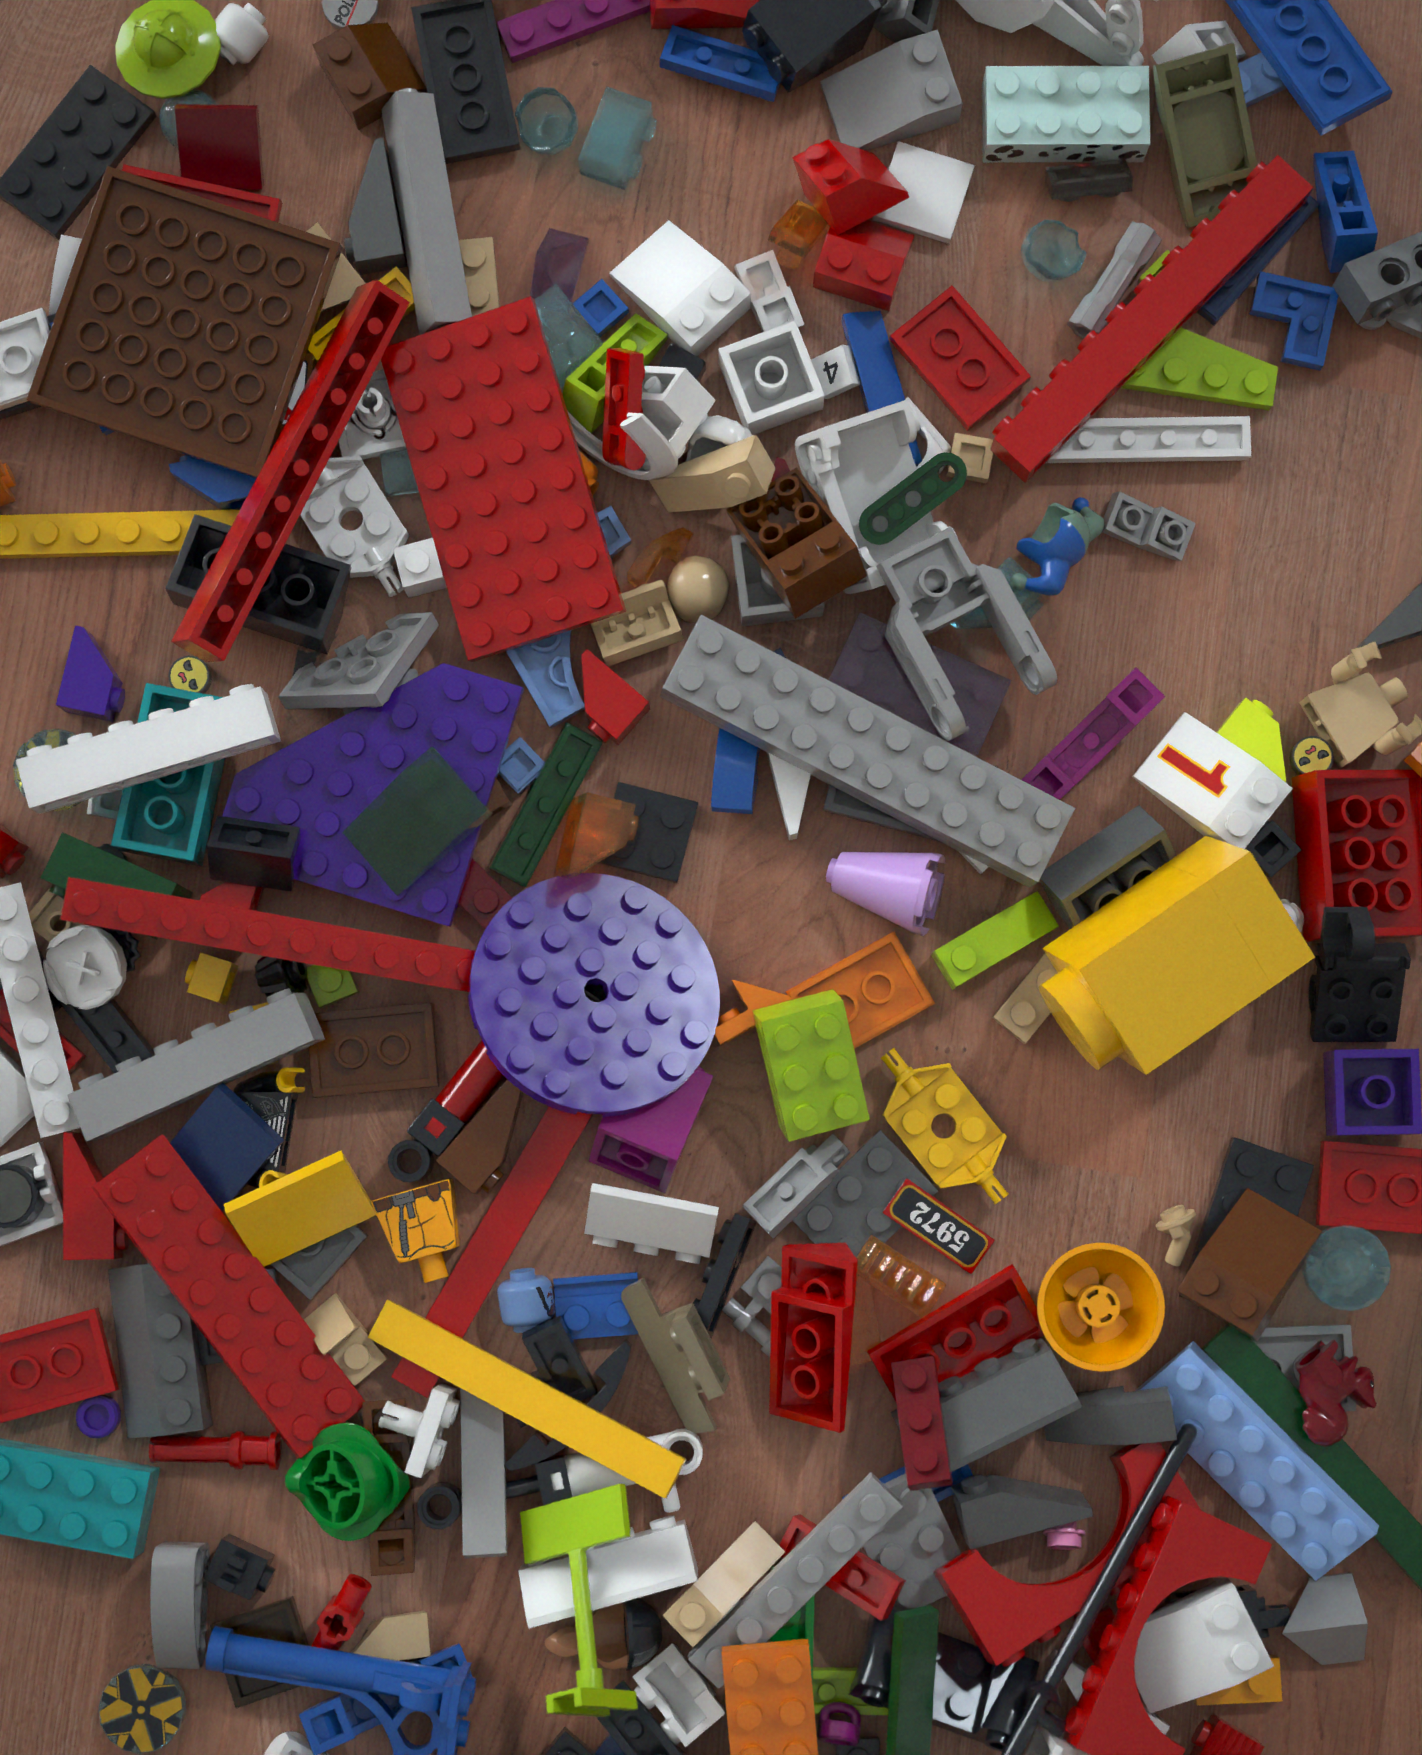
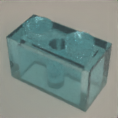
(617, 138)

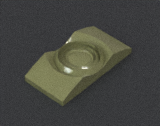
(1205, 129)

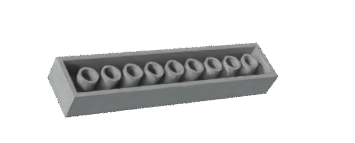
(867, 752)

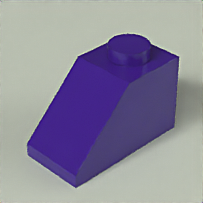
(89, 680)

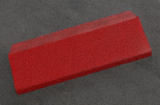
(965, 1330)

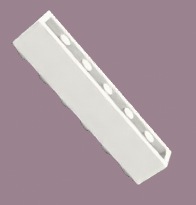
(147, 749)

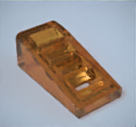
(920, 1291)

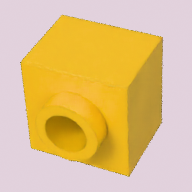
(211, 978)

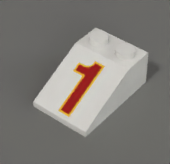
(1211, 782)

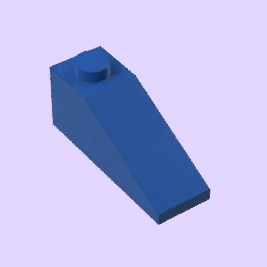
(1344, 209)

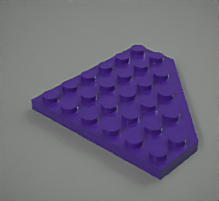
(348, 763)

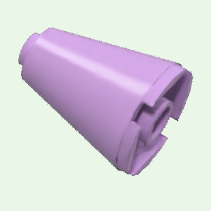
(890, 884)

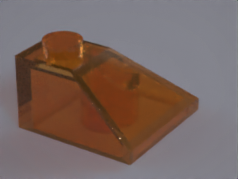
(594, 831)

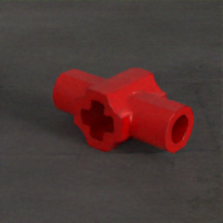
(348, 1605)

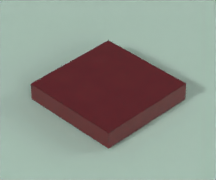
(220, 144)

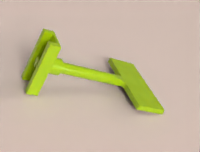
(572, 1529)

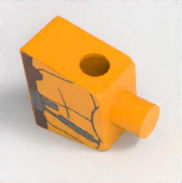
(421, 1225)

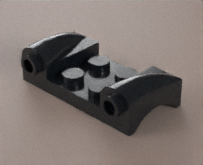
(968, 1691)

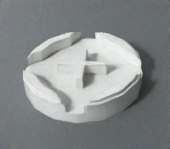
(84, 967)

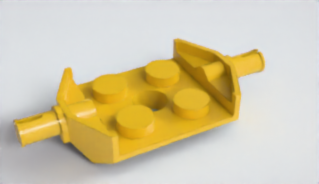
(976, 1140)

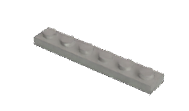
(799, 1574)

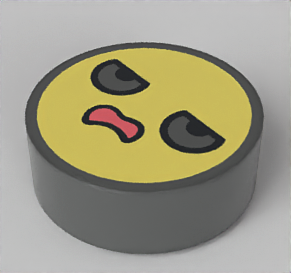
(190, 674)
(1310, 755)

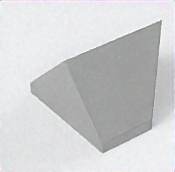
(1329, 1620)

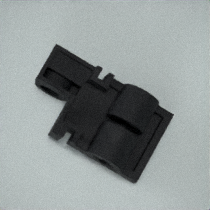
(1356, 980)

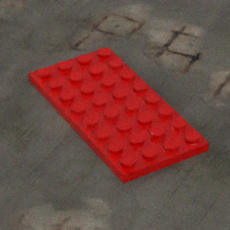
(501, 480)

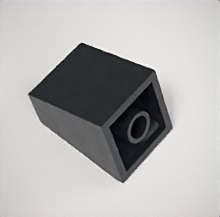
(807, 35)

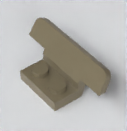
(680, 1355)

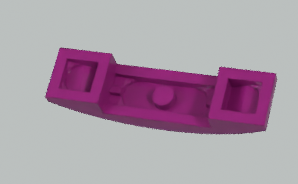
(1095, 735)

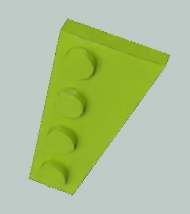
(1206, 371)

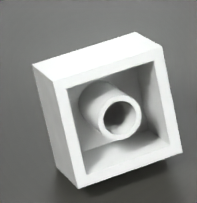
(771, 378)

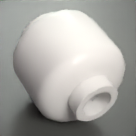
(240, 33)

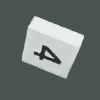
(836, 371)

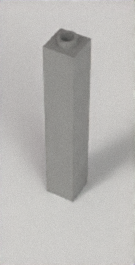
(425, 210)

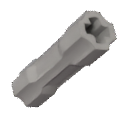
(1129, 258)

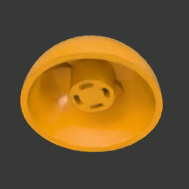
(1123, 1313)

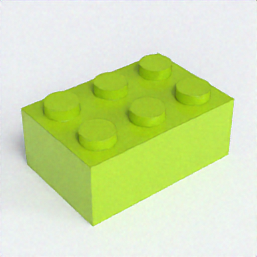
(811, 1065)

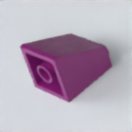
(652, 1139)

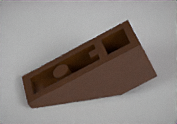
(484, 1142)

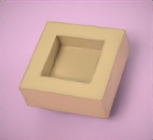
(975, 454)

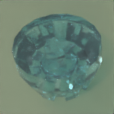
(1347, 1268)

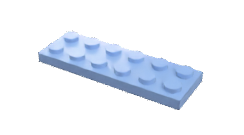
(1262, 1465)

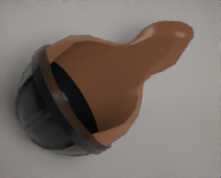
(623, 1635)

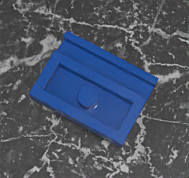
(594, 1305)

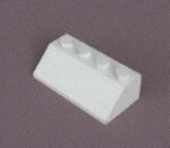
(616, 1572)

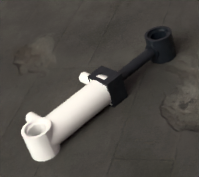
(561, 1479)

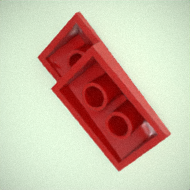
(813, 1334)

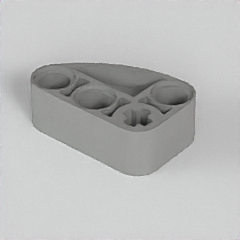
(179, 1604)

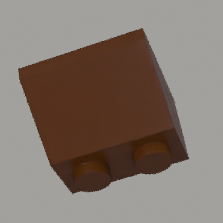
(366, 69)

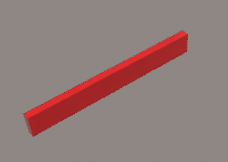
(499, 1234)

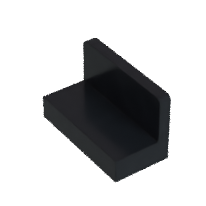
(253, 853)

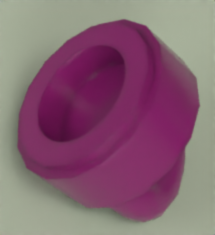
(838, 1731)

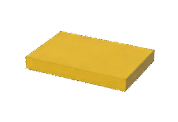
(300, 1209)

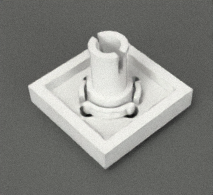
(375, 415)
(424, 1427)

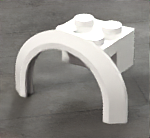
(671, 413)

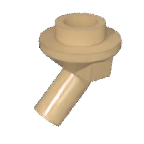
(1177, 1223)

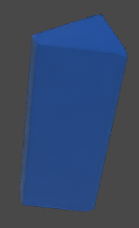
(874, 363)

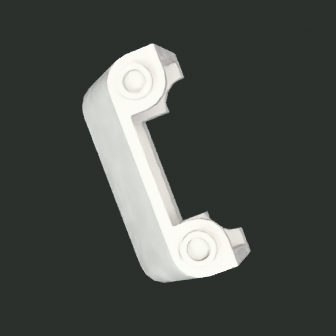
(858, 464)

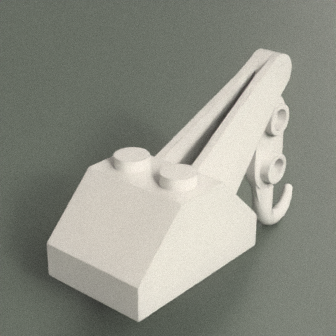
(1104, 37)

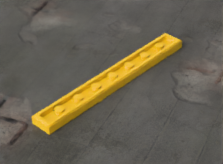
(527, 1398)

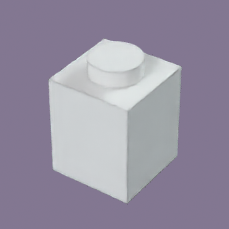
(419, 567)

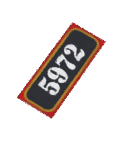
(938, 1226)

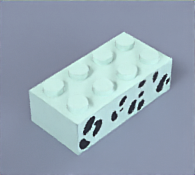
(1065, 113)

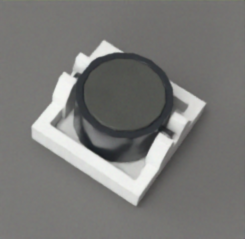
(28, 1194)

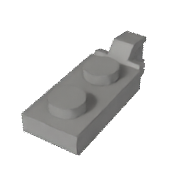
(796, 1185)

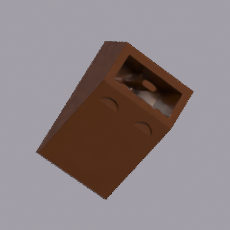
(798, 543)

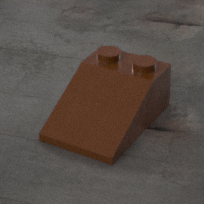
(1249, 1264)

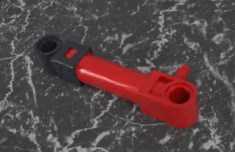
(447, 1114)

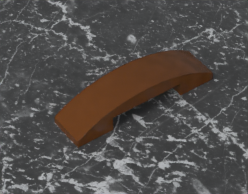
(394, 1540)

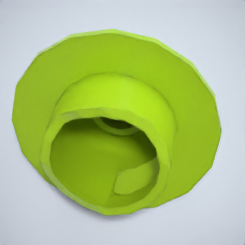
(167, 47)

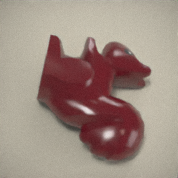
(1325, 1385)

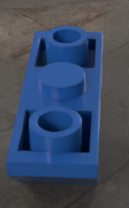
(213, 483)

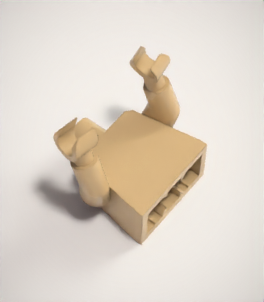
(1358, 711)

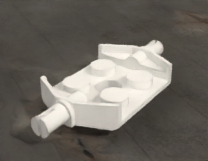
(348, 487)

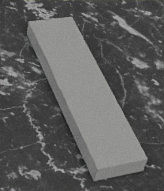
(483, 1478)

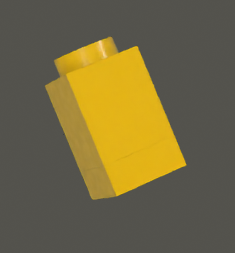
(1171, 957)

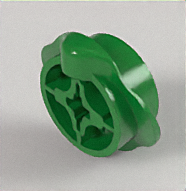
(347, 1482)

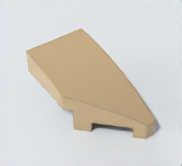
(397, 1637)

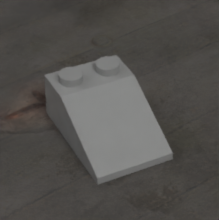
(894, 94)

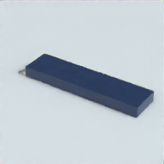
(1229, 293)

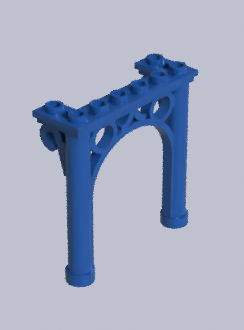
(424, 1688)

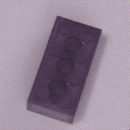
(874, 673)

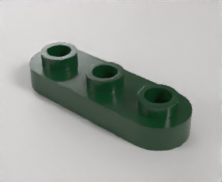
(893, 504)

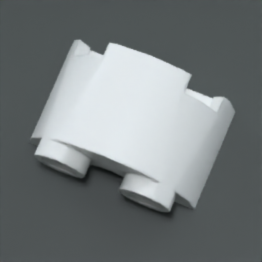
(679, 1694)

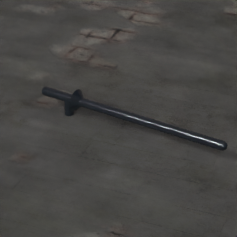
(1046, 1689)

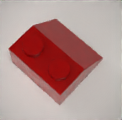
(846, 183)
(863, 263)

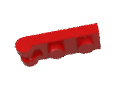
(622, 395)

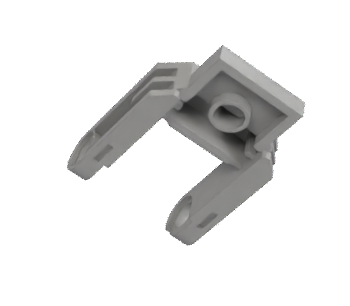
(937, 587)

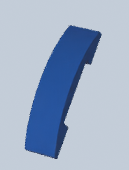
(343, 1716)

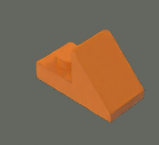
(753, 997)

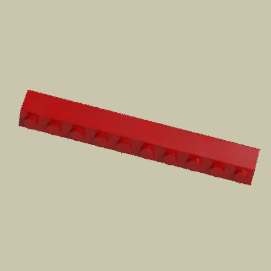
(1150, 318)
(290, 472)
(266, 934)

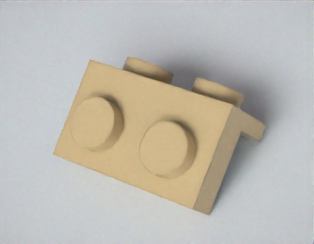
(642, 628)

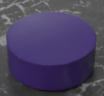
(98, 1416)

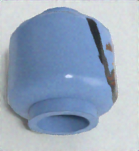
(525, 1300)

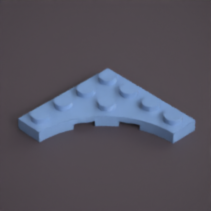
(547, 662)

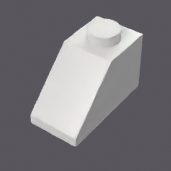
(1198, 38)

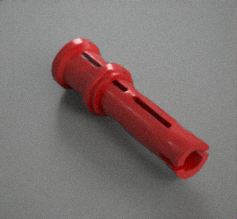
(236, 1450)

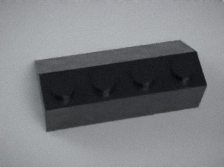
(298, 600)

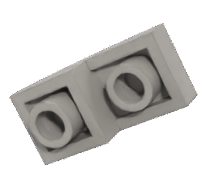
(1147, 527)

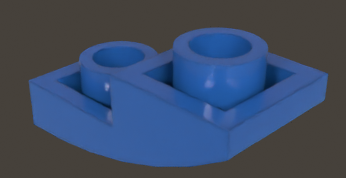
(734, 775)

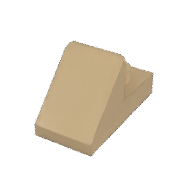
(345, 1339)

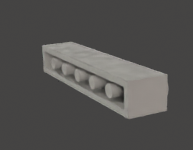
(195, 1066)

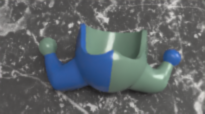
(1058, 545)

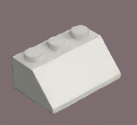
(650, 1222)

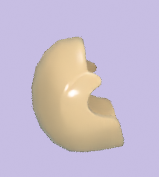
(697, 588)

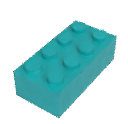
(171, 813)
(75, 1498)

